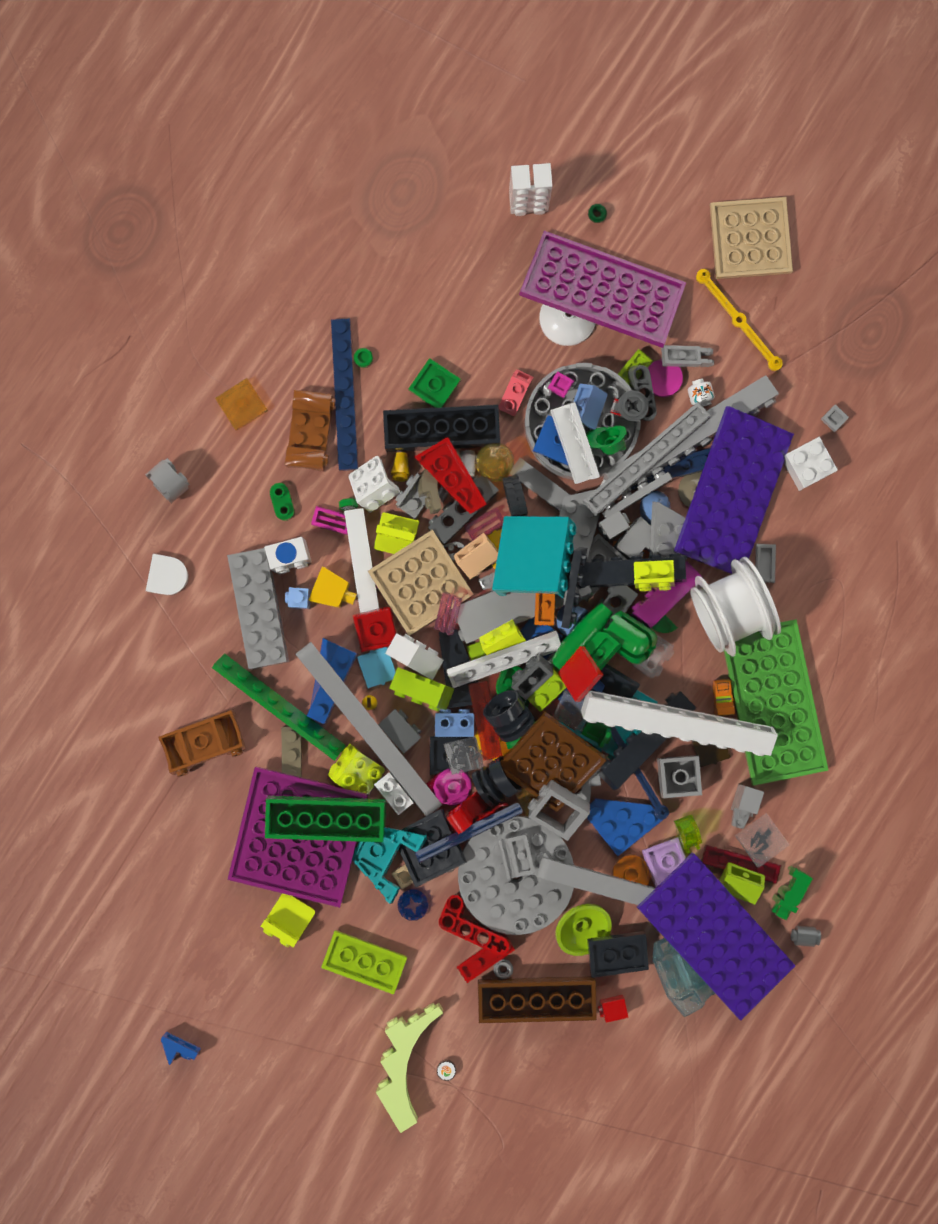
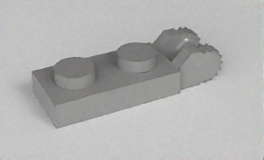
(686, 356)

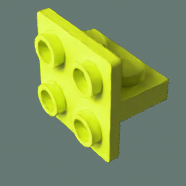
(395, 533)
(654, 575)

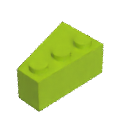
(421, 689)

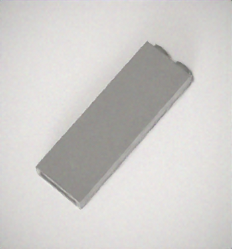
(492, 611)

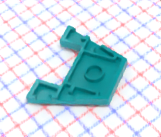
(376, 858)

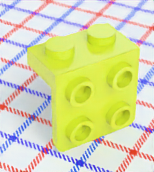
(501, 638)
(355, 771)
(288, 920)

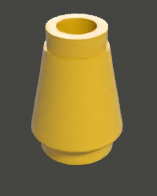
(400, 468)

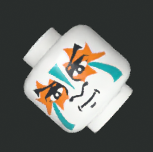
(701, 392)

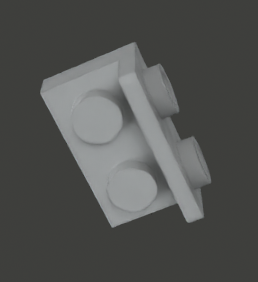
(409, 499)

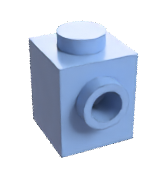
(298, 598)

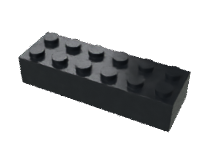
(427, 426)

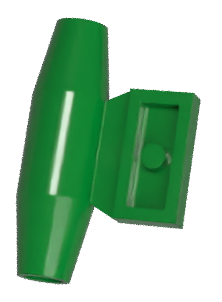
(589, 635)

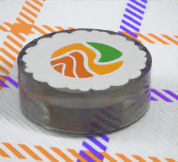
(446, 1070)

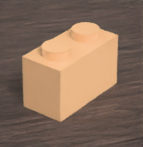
(476, 556)

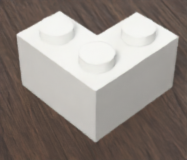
(415, 655)

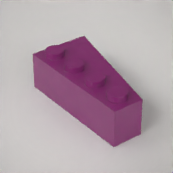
(660, 602)

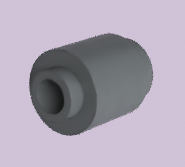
(806, 936)

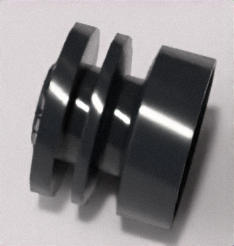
(508, 715)
(494, 784)

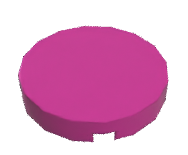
(665, 379)
(452, 788)

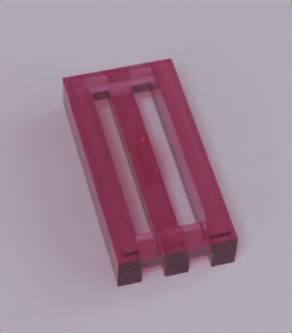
(484, 516)
(445, 612)

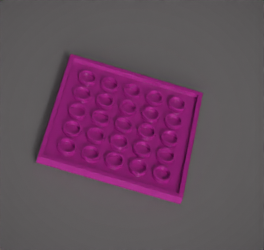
(290, 866)

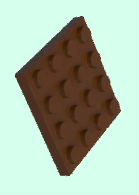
(548, 754)

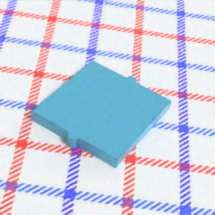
(376, 667)

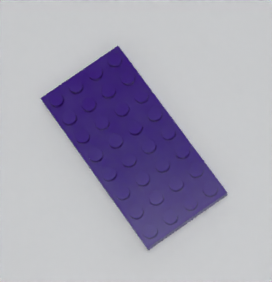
(733, 490)
(716, 936)

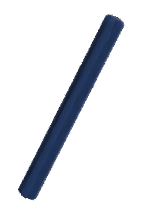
(475, 829)

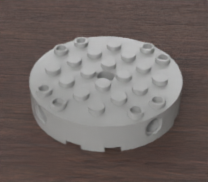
(544, 400)
(513, 904)

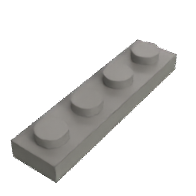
(643, 490)

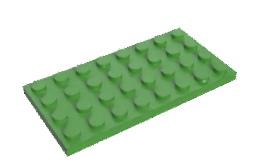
(775, 691)

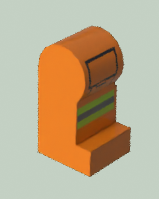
(722, 697)

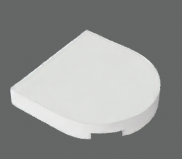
(166, 575)

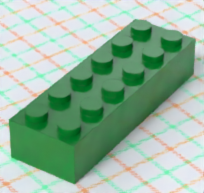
(325, 818)

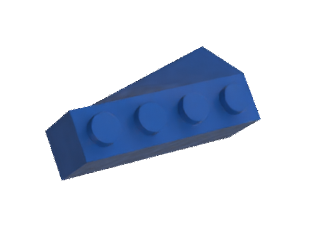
(341, 661)

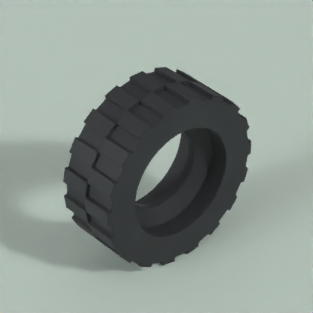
(515, 496)

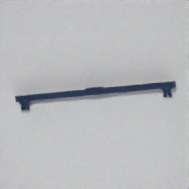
(660, 811)

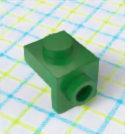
(597, 732)

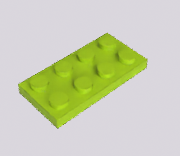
(364, 962)

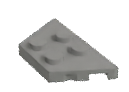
(583, 518)
(664, 530)

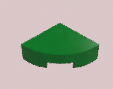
(664, 625)

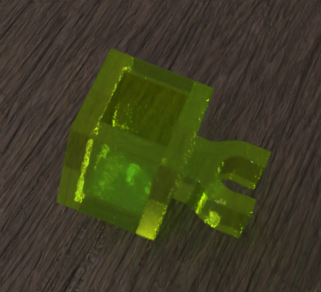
(688, 832)

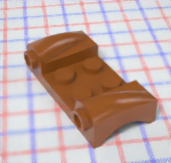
(309, 430)
(202, 742)

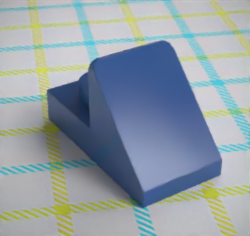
(174, 1045)

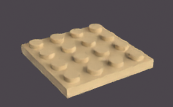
(751, 238)
(416, 580)

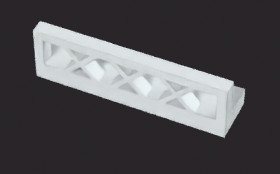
(575, 443)

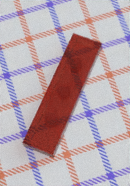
(488, 737)

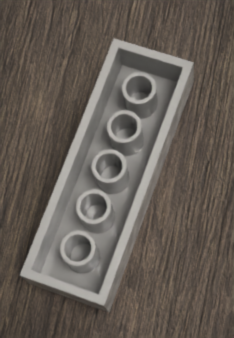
(258, 609)

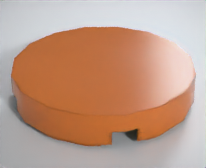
(632, 869)

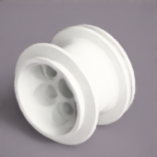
(735, 607)

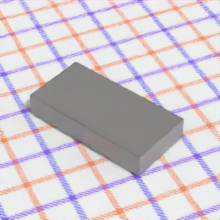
(765, 561)

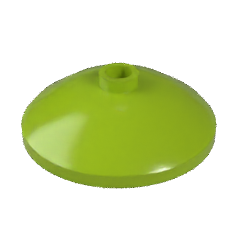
(581, 924)

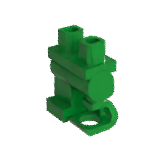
(791, 895)

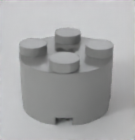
(167, 480)

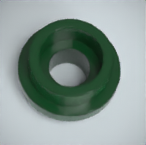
(597, 208)

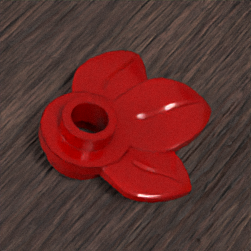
(486, 814)

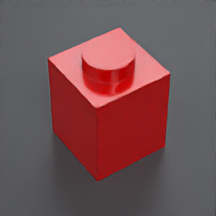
(613, 1008)

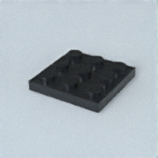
(435, 828)

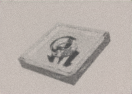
(762, 840)

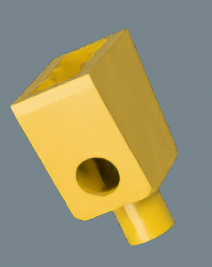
(331, 590)

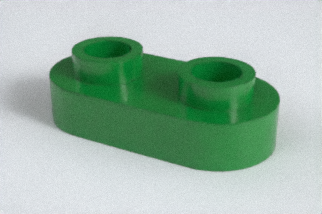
(281, 501)

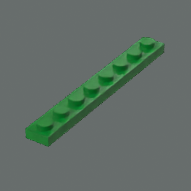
(279, 706)

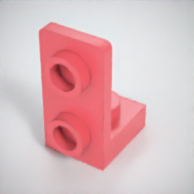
(515, 392)

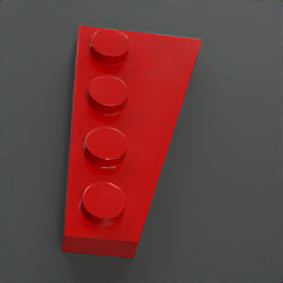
(448, 469)

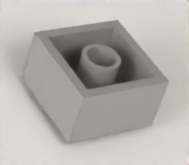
(679, 776)

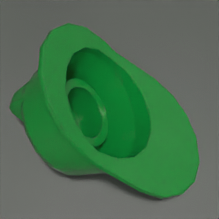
(607, 439)

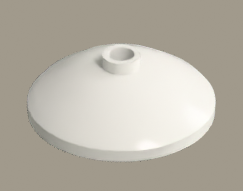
(564, 329)

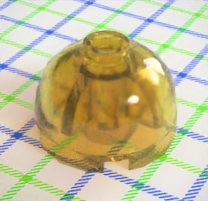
(495, 461)

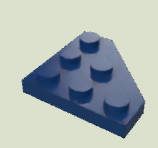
(621, 822)

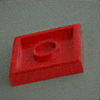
(374, 628)
(580, 674)

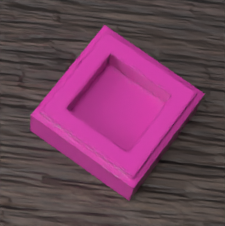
(560, 384)

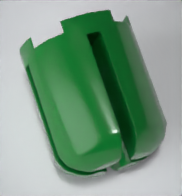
(636, 638)

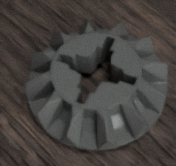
(633, 396)

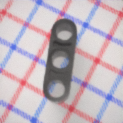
(643, 382)

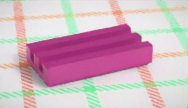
(316, 516)

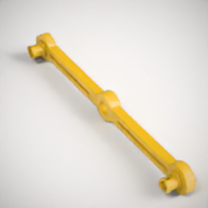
(774, 362)

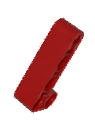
(462, 815)
(476, 929)

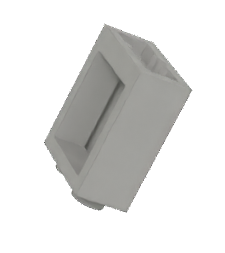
(565, 830)

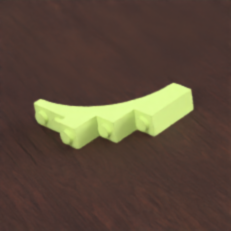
(394, 1092)

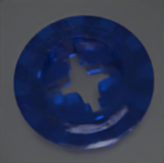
(417, 896)

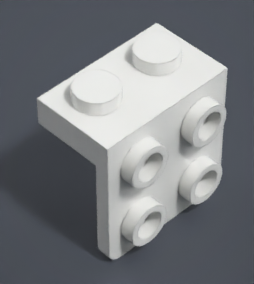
(372, 485)

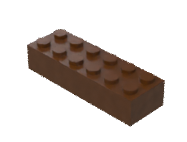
(537, 999)

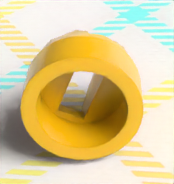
(373, 702)

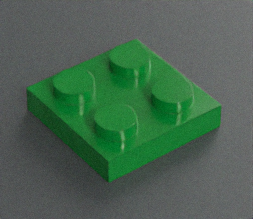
(434, 384)

